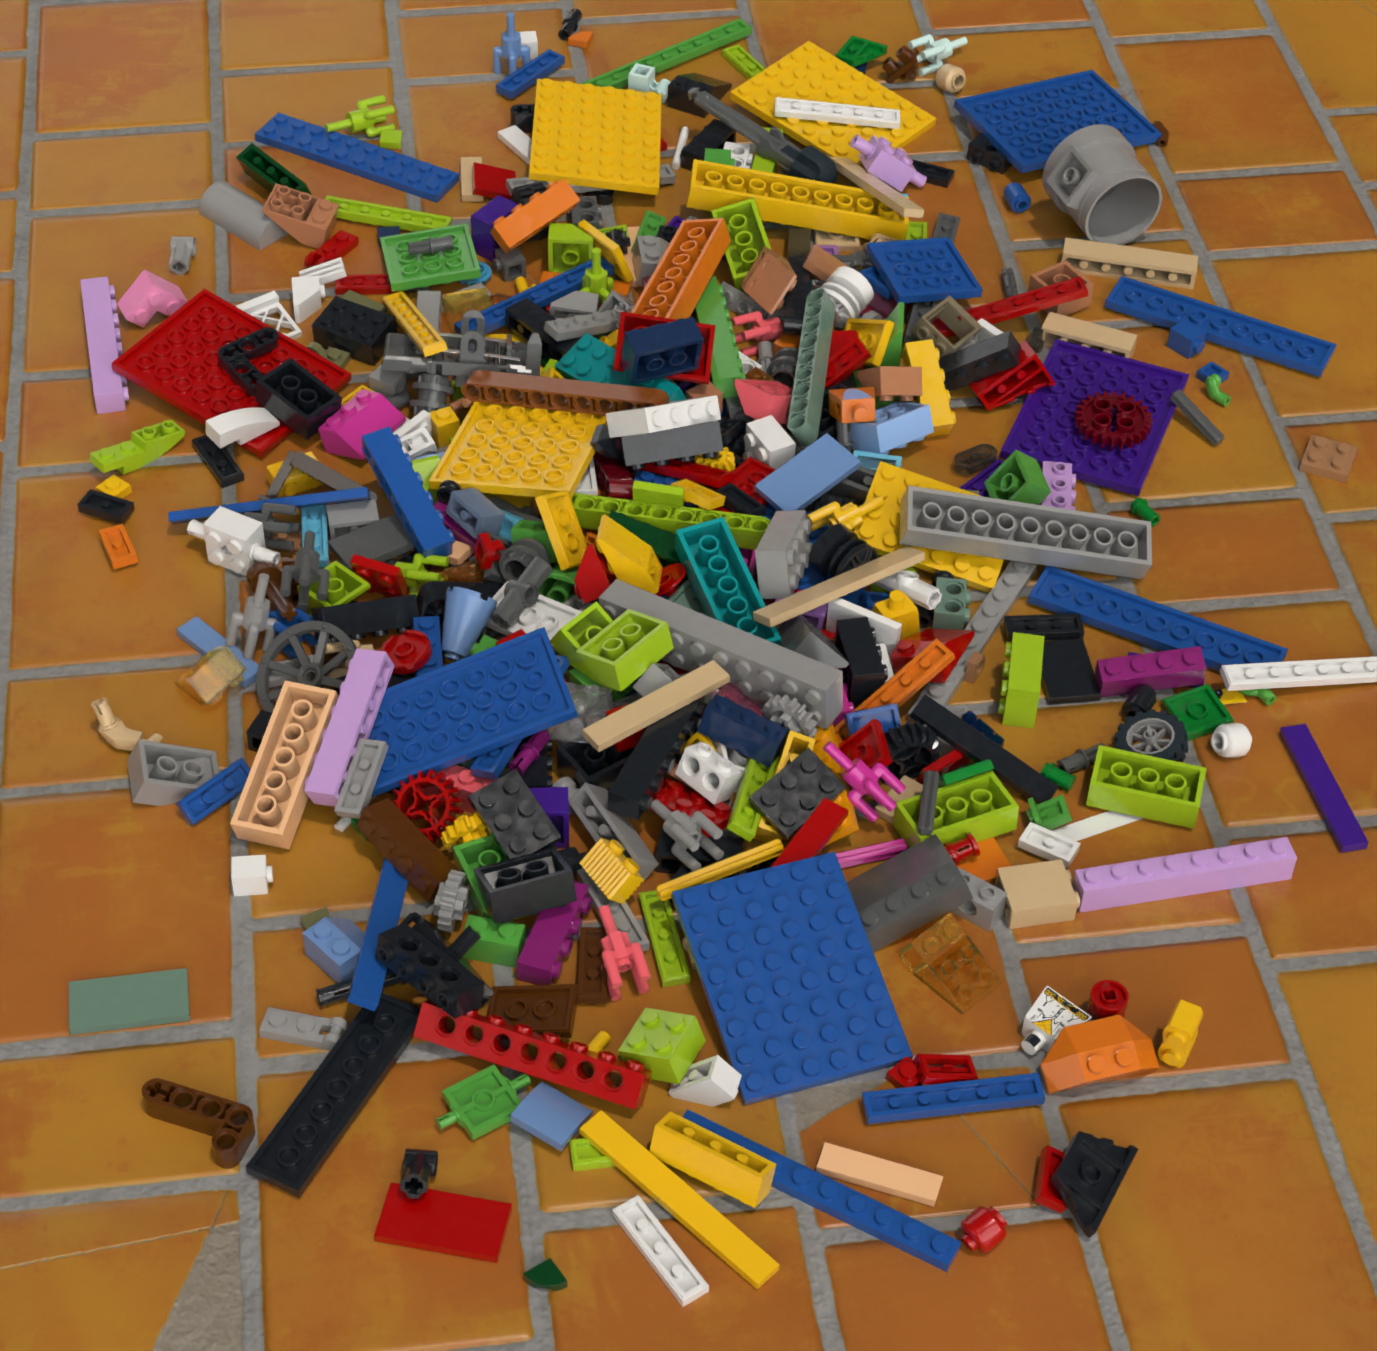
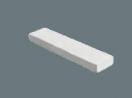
(660, 1250)

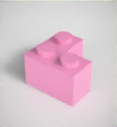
(148, 295)

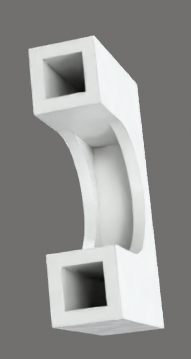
(663, 417)

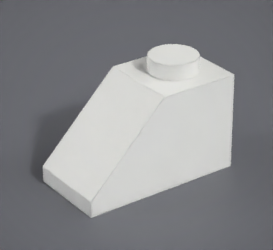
(306, 296)
(708, 1083)

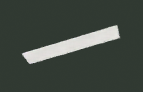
(1095, 825)

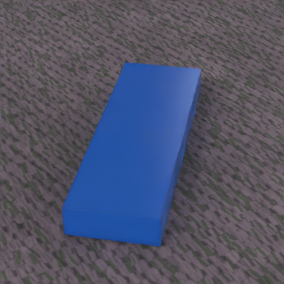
(214, 792)

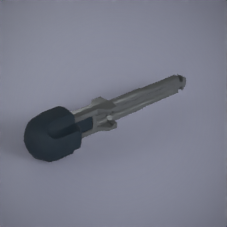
(801, 163)

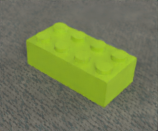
(746, 236)
(1146, 786)
(971, 805)

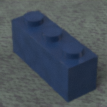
(742, 730)

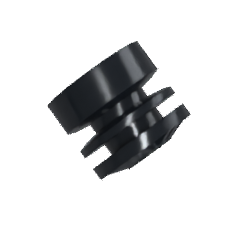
(839, 551)

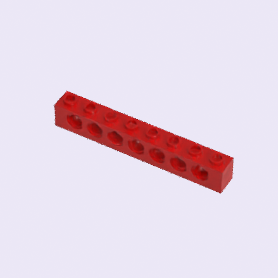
(635, 1078)

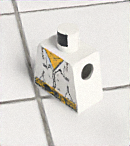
(1046, 1020)

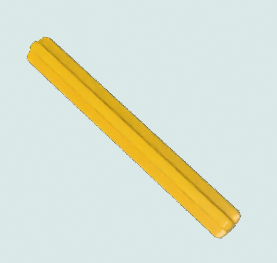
(721, 868)

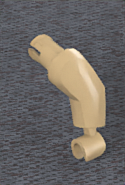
(114, 730)

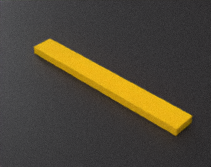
(414, 324)
(680, 1200)

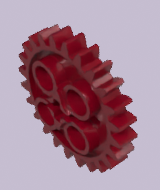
(1095, 418)

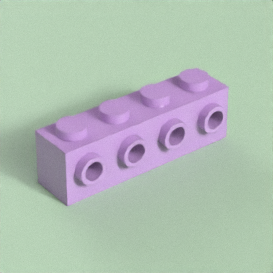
(1060, 481)

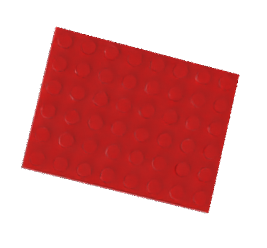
(183, 368)

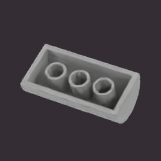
(239, 215)

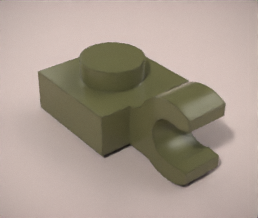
(332, 354)

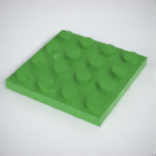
(424, 269)

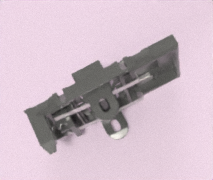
(471, 353)

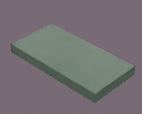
(129, 1001)

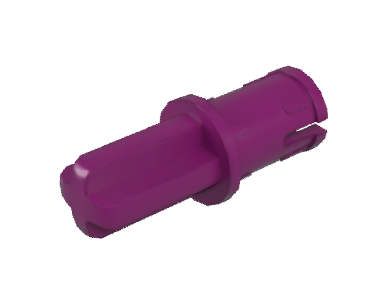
(529, 752)

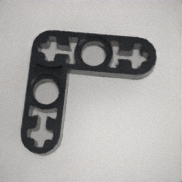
(234, 357)

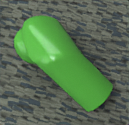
(1212, 385)
(1265, 695)

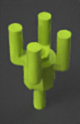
(365, 118)
(596, 278)
(415, 572)

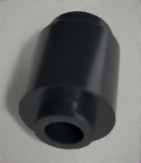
(1140, 699)

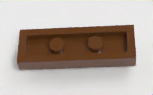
(591, 980)

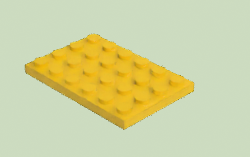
(882, 529)

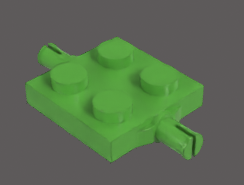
(482, 1101)

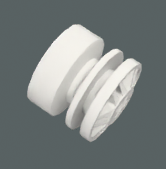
(849, 294)

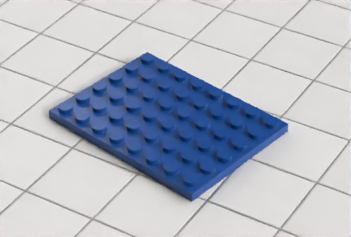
(1037, 116)
(790, 977)

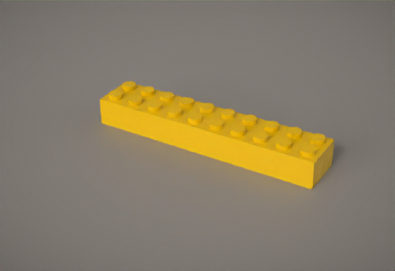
(794, 201)

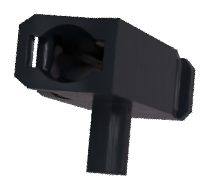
(455, 950)

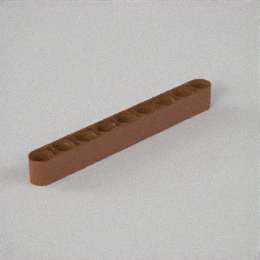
(558, 393)

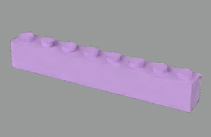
(104, 344)
(1184, 874)

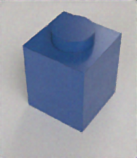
(1186, 339)

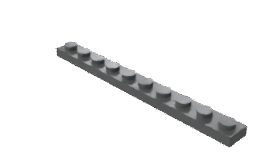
(945, 227)

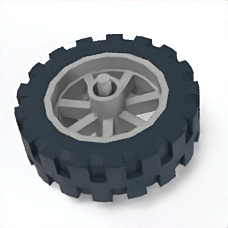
(1149, 730)

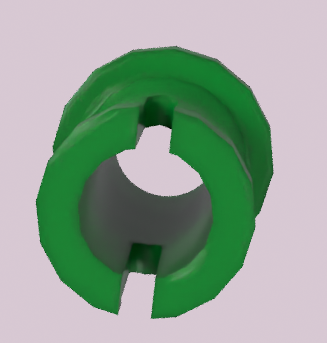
(1144, 511)
(1058, 776)

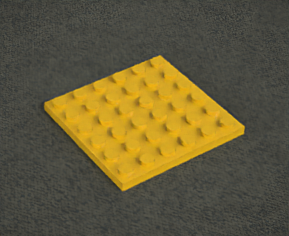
(519, 450)

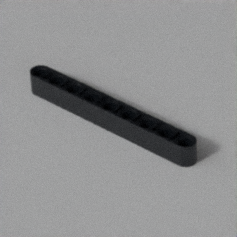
(795, 300)

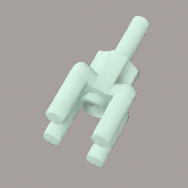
(934, 51)

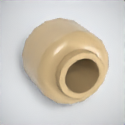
(950, 78)

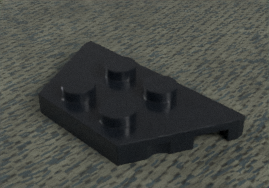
(1090, 1177)

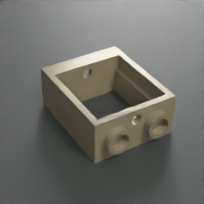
(948, 312)

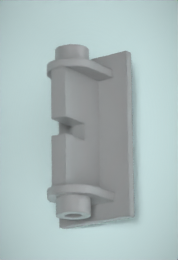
(736, 300)

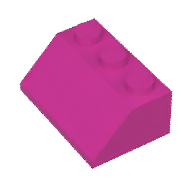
(361, 415)

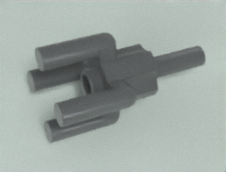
(273, 526)
(305, 572)

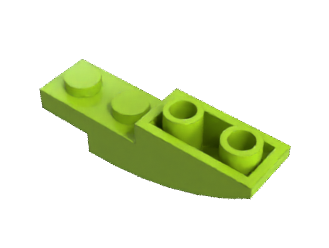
(144, 447)

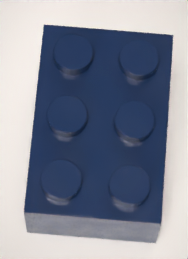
(661, 350)

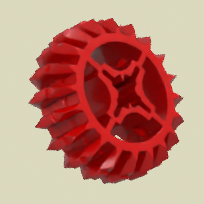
(449, 795)

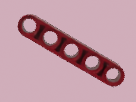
(613, 478)

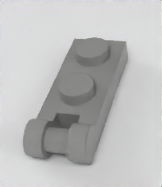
(302, 1028)

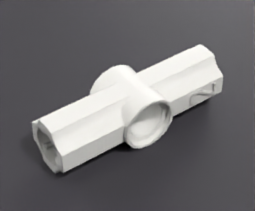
(916, 589)

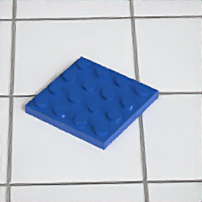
(923, 270)

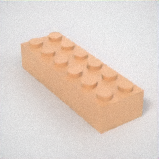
(276, 783)

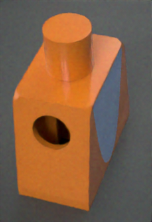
(854, 403)

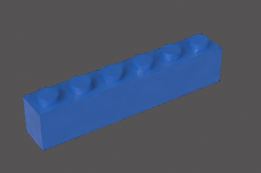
(406, 493)

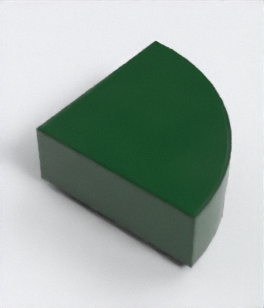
(545, 1276)

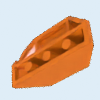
(1096, 1053)

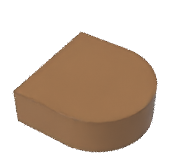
(974, 667)

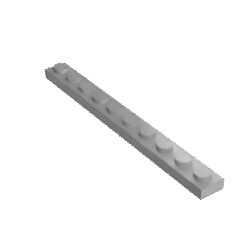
(985, 624)

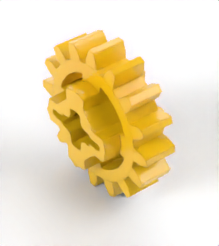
(465, 829)

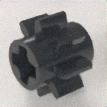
(619, 238)

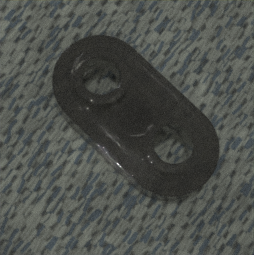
(974, 459)

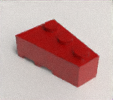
(1013, 382)

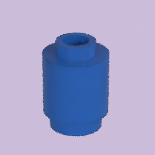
(1017, 197)

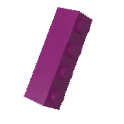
(1154, 669)
(552, 939)

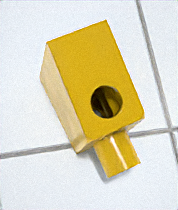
(900, 609)

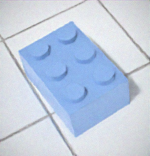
(893, 427)

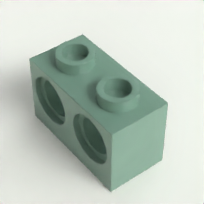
(952, 610)

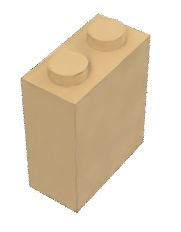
(1037, 893)

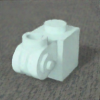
(642, 79)

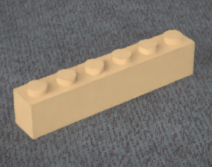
(1131, 262)

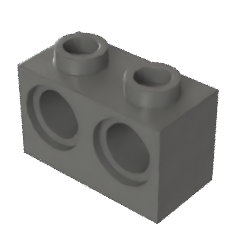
(587, 210)

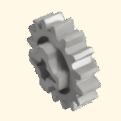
(790, 715)
(451, 901)

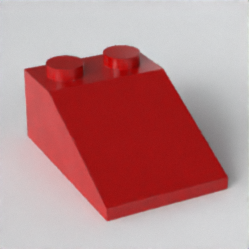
(911, 646)

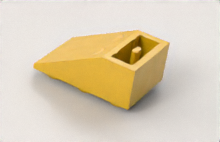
(628, 556)

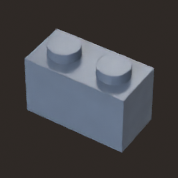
(474, 512)

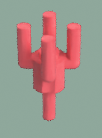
(760, 331)
(620, 956)

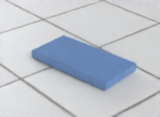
(808, 475)

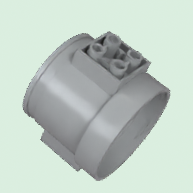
(1102, 185)

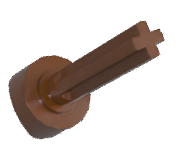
(281, 603)

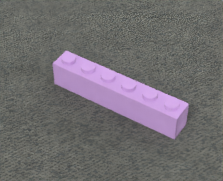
(350, 720)

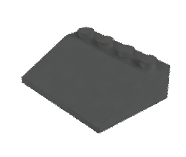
(908, 892)

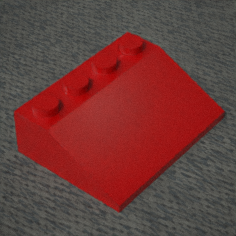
(632, 321)

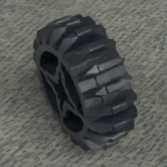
(911, 749)

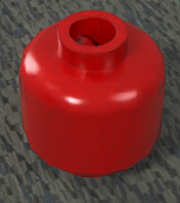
(983, 1229)

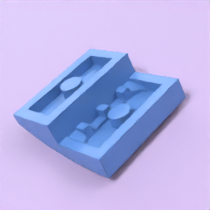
(550, 1115)

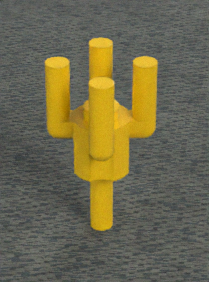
(848, 515)

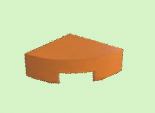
(581, 39)

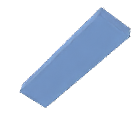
(204, 638)

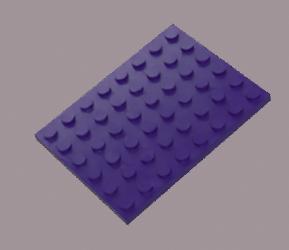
(1047, 423)

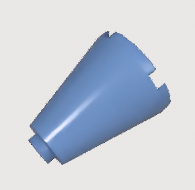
(464, 621)

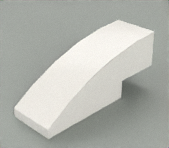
(240, 425)

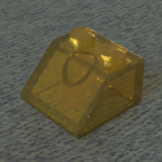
(212, 676)

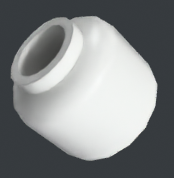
(1231, 740)

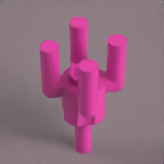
(865, 781)

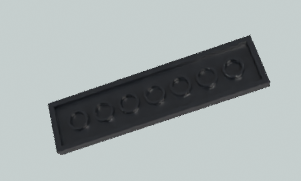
(334, 1096)

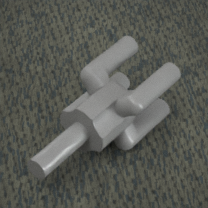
(253, 620)
(688, 834)

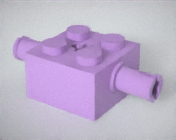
(887, 162)

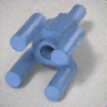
(511, 48)

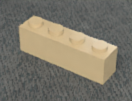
(1088, 335)

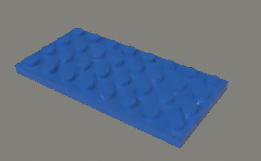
(470, 708)

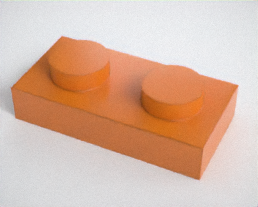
(118, 546)

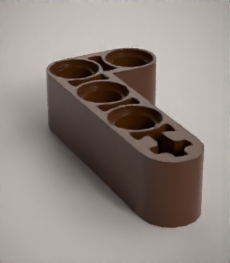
(165, 1102)

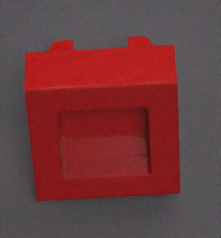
(487, 550)

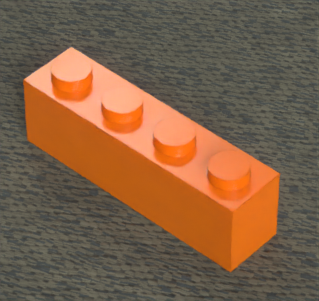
(535, 215)

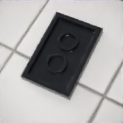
(1068, 673)

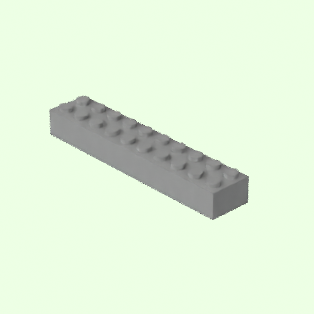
(1025, 532)
(752, 662)

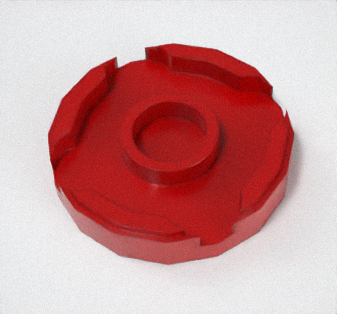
(408, 651)

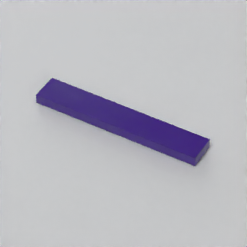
(1323, 788)

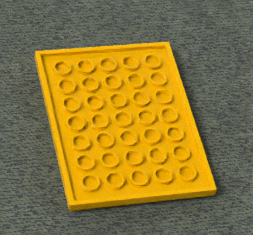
(821, 77)
(596, 136)

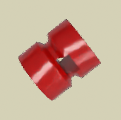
(1107, 999)

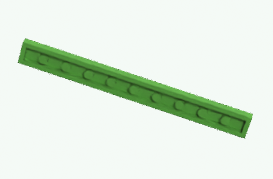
(677, 53)

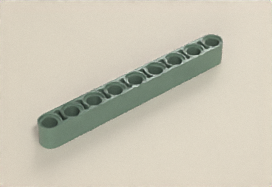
(811, 367)

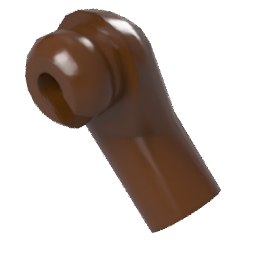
(1162, 140)

